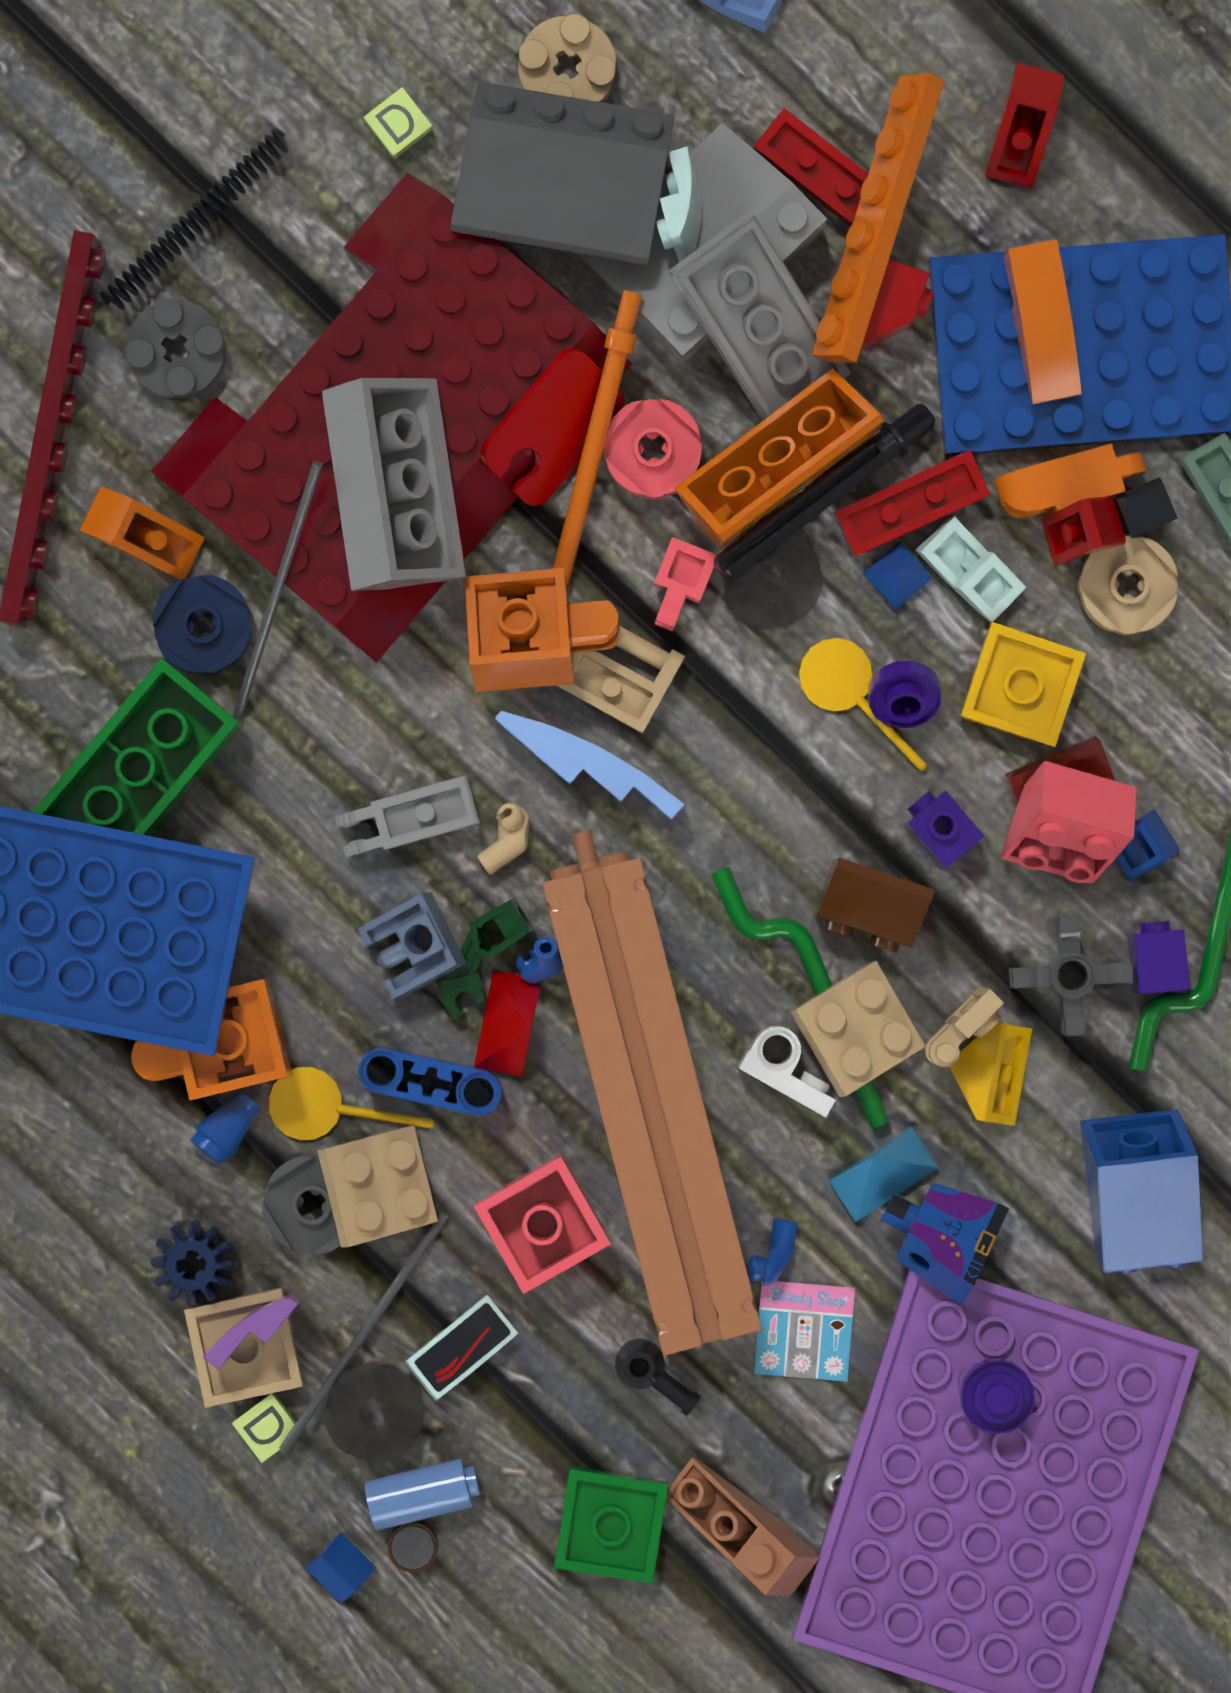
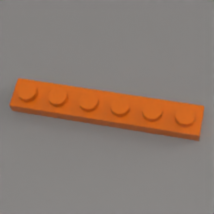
(877, 218)

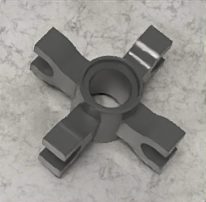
(1071, 1001)

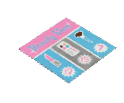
(804, 1331)

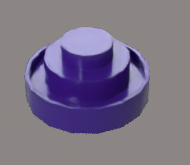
(904, 694)
(997, 1396)

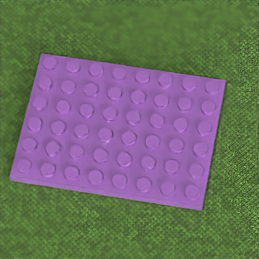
(982, 1549)

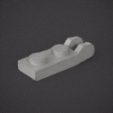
(413, 816)

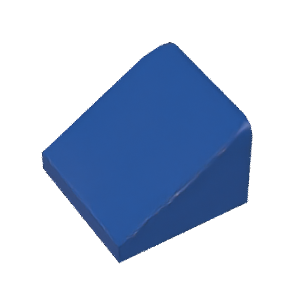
(1148, 848)

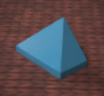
(883, 1173)

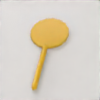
(837, 678)
(311, 1104)

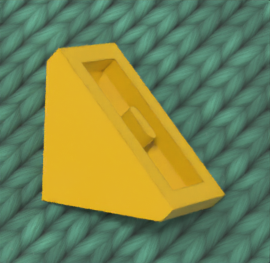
(993, 1072)

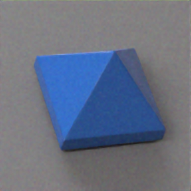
(897, 575)

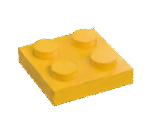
(1022, 685)

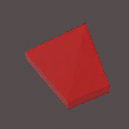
(507, 1024)

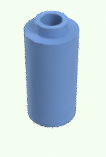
(421, 1493)

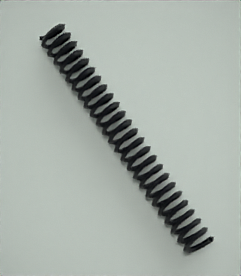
(170, 243)

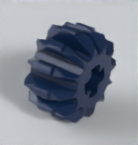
(181, 1250)

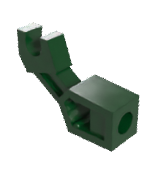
(466, 978)

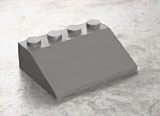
(731, 183)

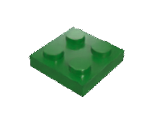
(611, 1524)

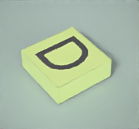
(398, 123)
(265, 1426)

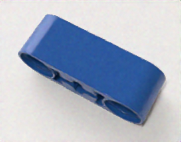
(416, 1089)

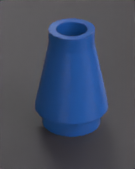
(225, 1128)

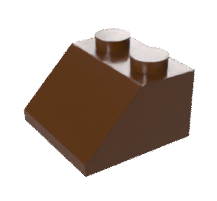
(873, 904)

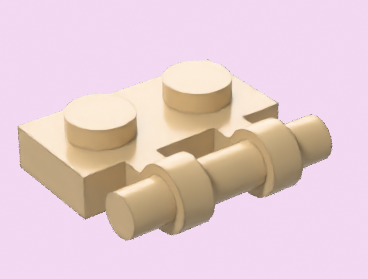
(973, 1018)

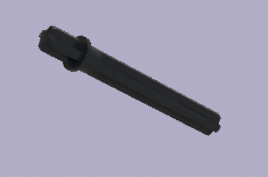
(826, 490)

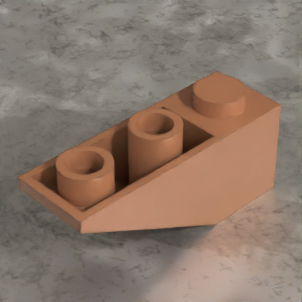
(742, 1530)

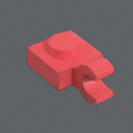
(683, 576)

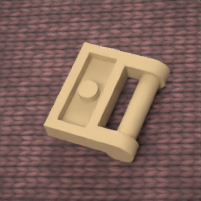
(620, 690)

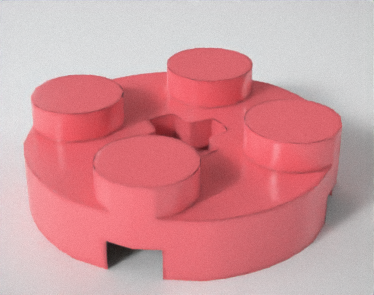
(652, 419)

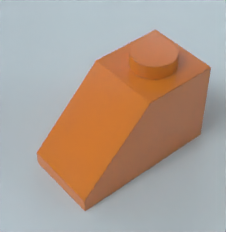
(142, 533)

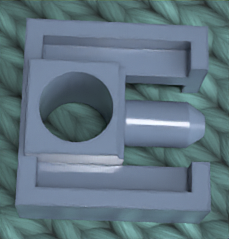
(406, 922)

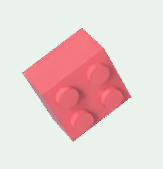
(542, 1223)

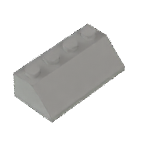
(393, 482)

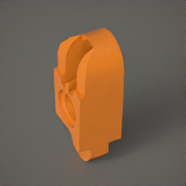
(1066, 480)

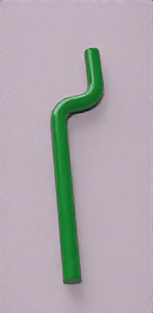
(809, 957)
(1206, 982)

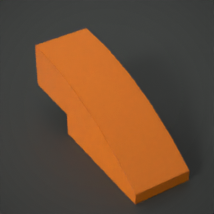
(1043, 321)

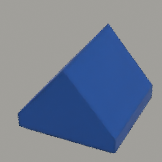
(341, 1567)

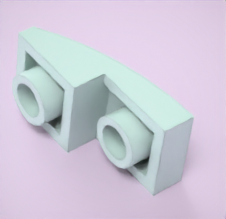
(682, 207)

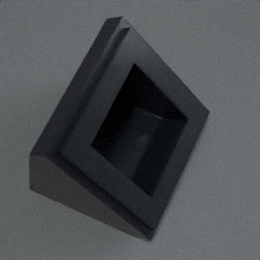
(1144, 508)

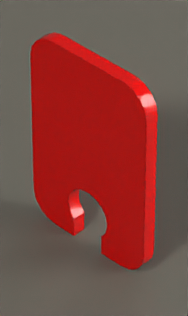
(551, 422)

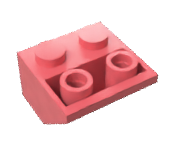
(1070, 823)

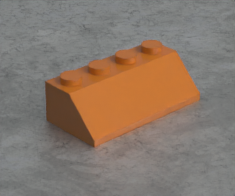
(778, 458)

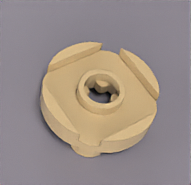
(574, 38)
(1156, 586)

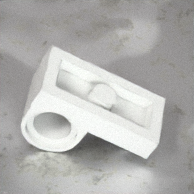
(806, 1090)

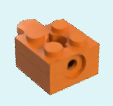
(536, 610)
(247, 1052)

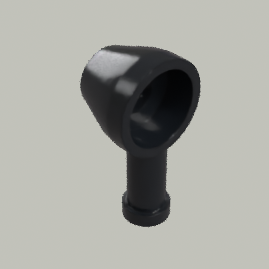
(655, 1375)

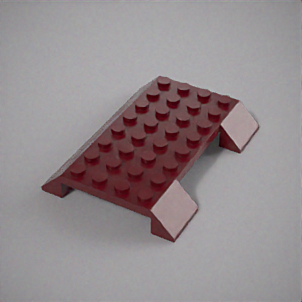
(432, 310)

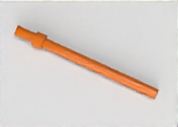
(619, 342)

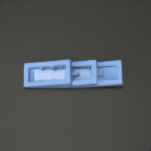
(572, 755)

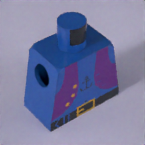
(946, 1236)

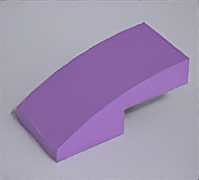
(261, 1322)

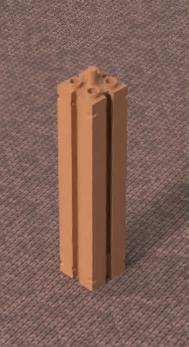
(650, 1099)

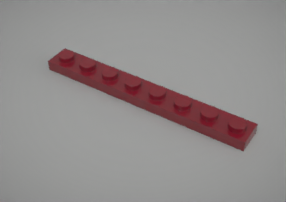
(56, 409)

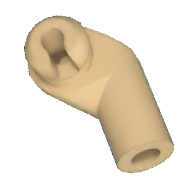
(511, 838)

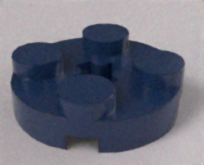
(175, 632)

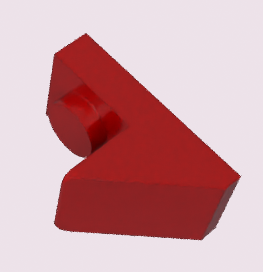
(1083, 529)

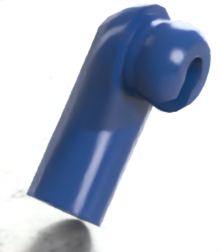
(542, 961)
(779, 1253)

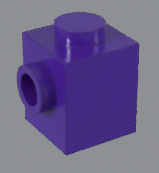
(942, 828)

